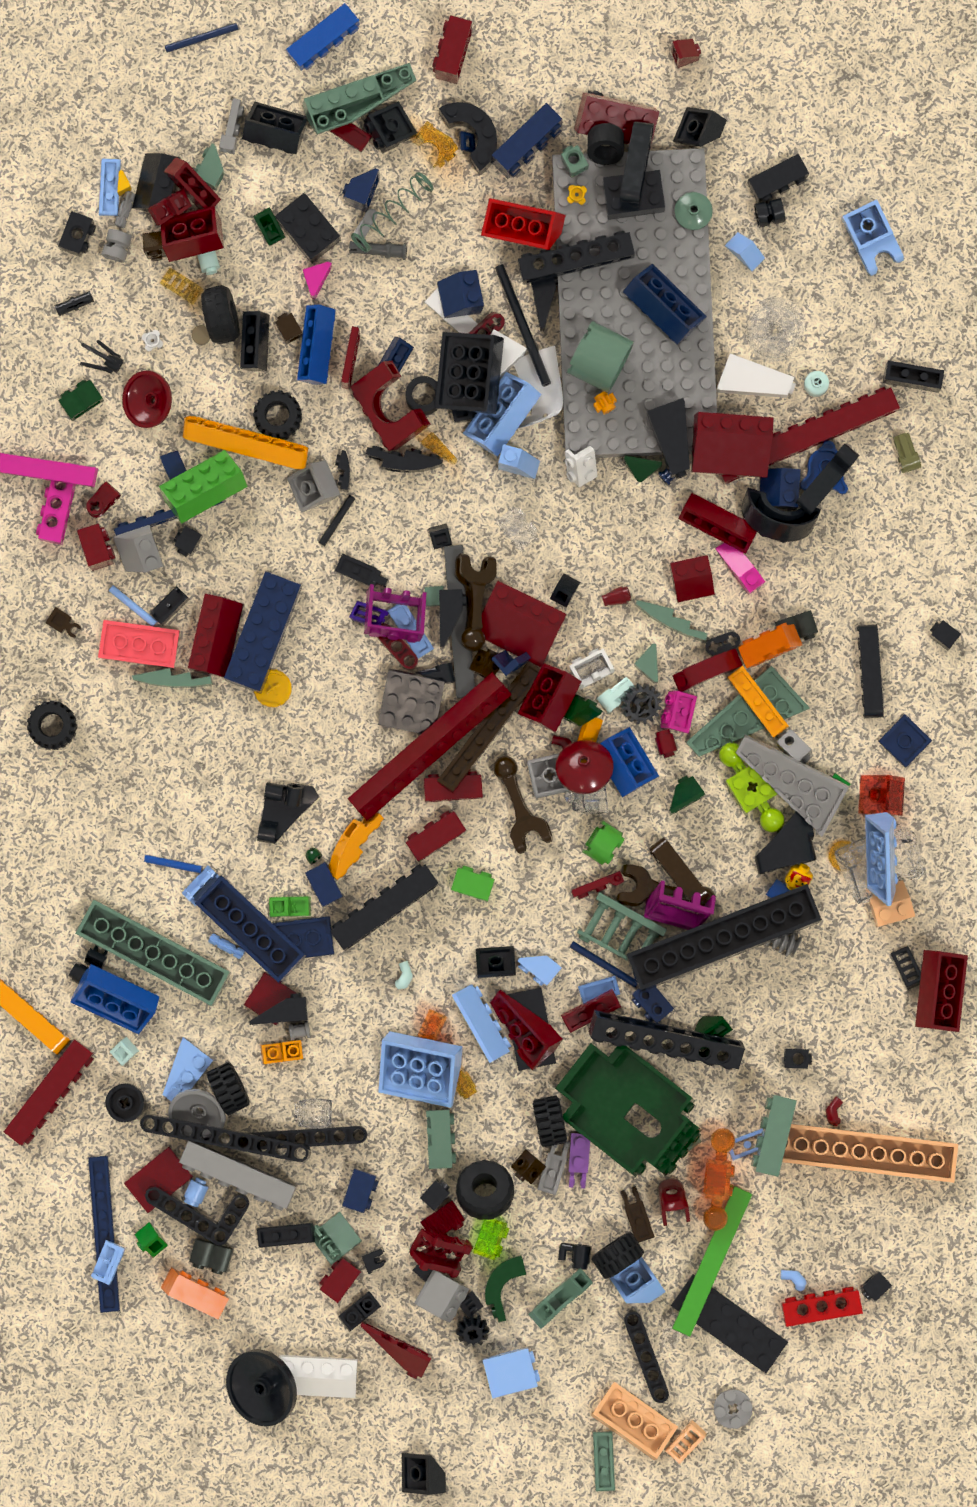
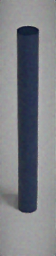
(201, 37)
(604, 964)

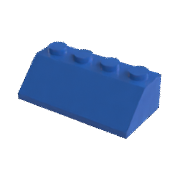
(115, 999)

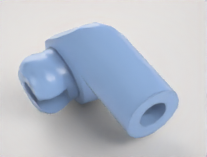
(796, 1277)

